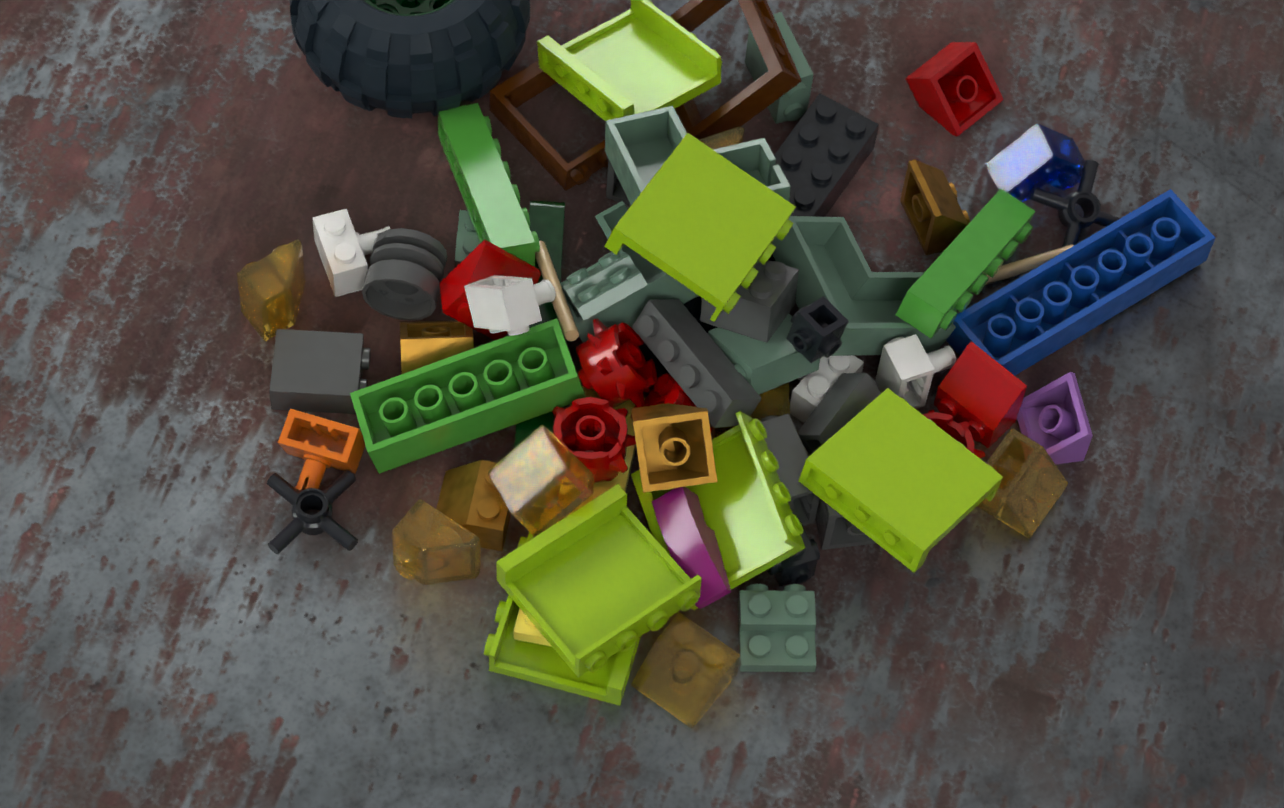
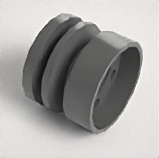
(404, 274)

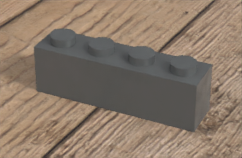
(695, 361)

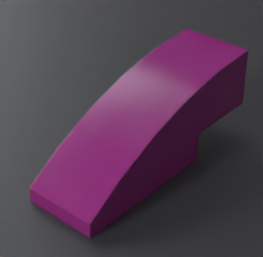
(692, 542)

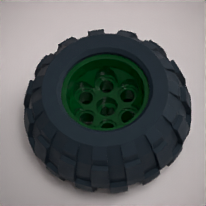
(410, 51)

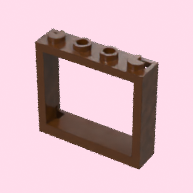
(520, 89)
(758, 95)

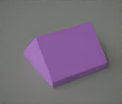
(1057, 420)

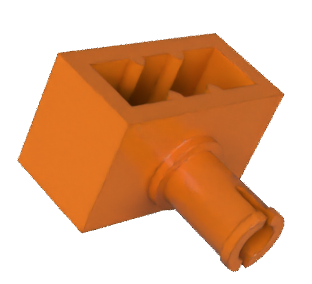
(321, 445)

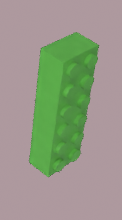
(467, 396)

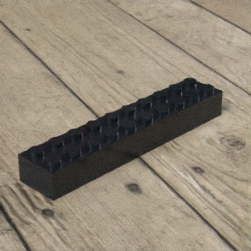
(818, 163)

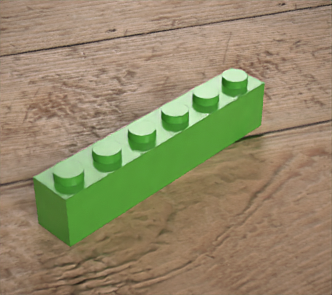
(486, 181)
(966, 263)

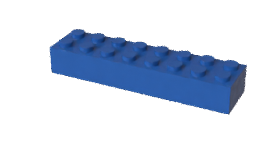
(1085, 284)

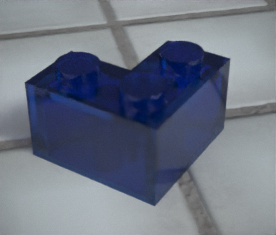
(1036, 160)

